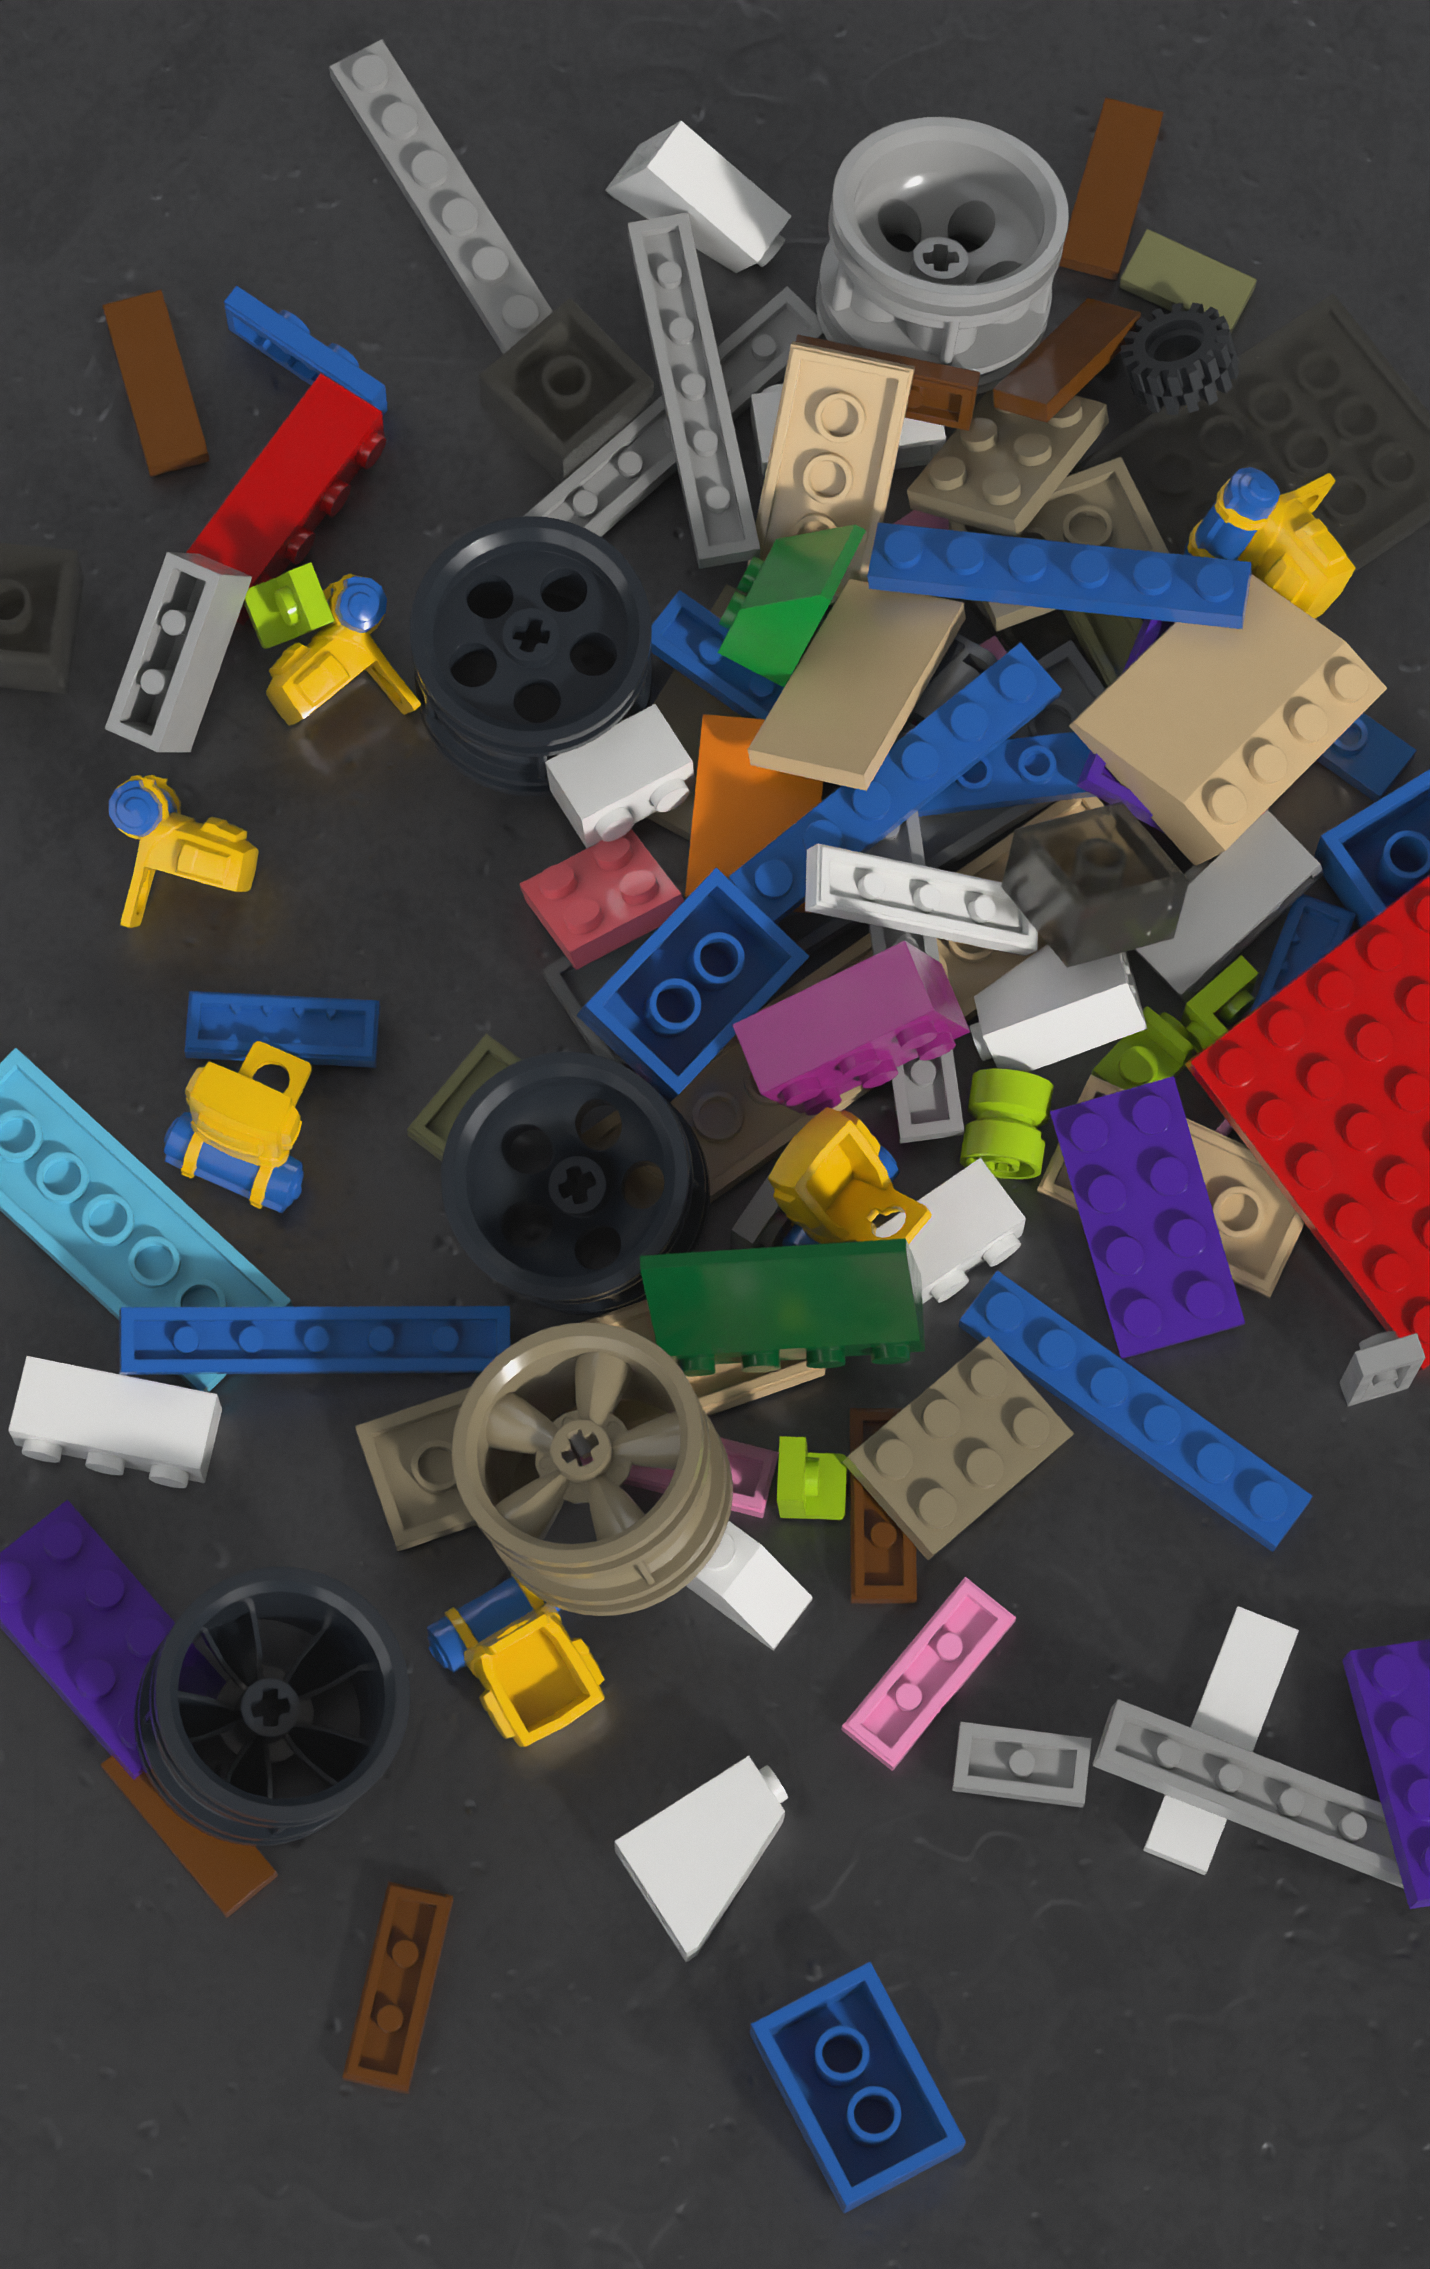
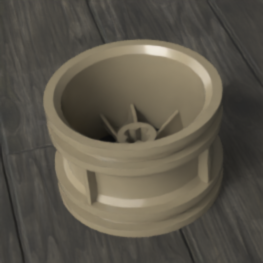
(635, 1554)

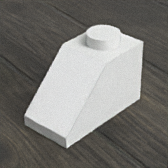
(751, 1587)

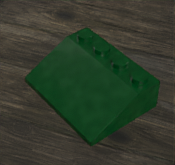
(786, 1305)

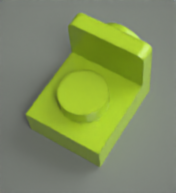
(287, 606)
(1224, 999)
(1148, 1054)
(810, 1482)

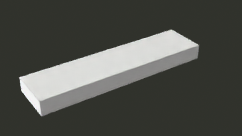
(915, 900)
(1233, 1712)

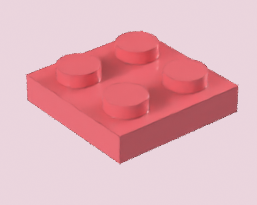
(602, 898)

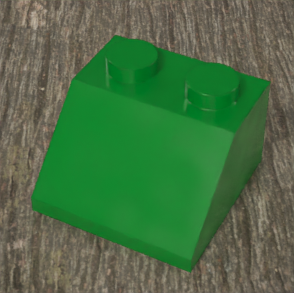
(786, 600)

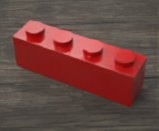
(294, 484)

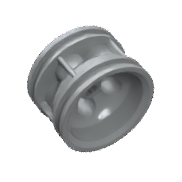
(938, 300)

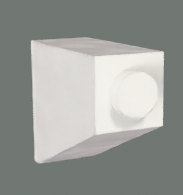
(725, 209)
(1054, 1011)
(703, 1850)

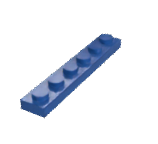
(1060, 575)
(909, 778)
(311, 1339)
(1136, 1411)

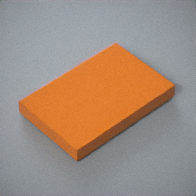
(737, 803)

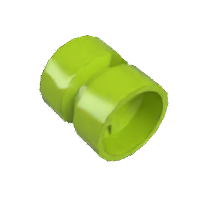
(1007, 1113)

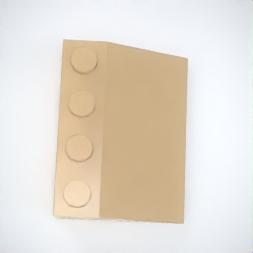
(1227, 718)

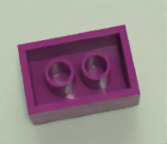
(852, 1029)

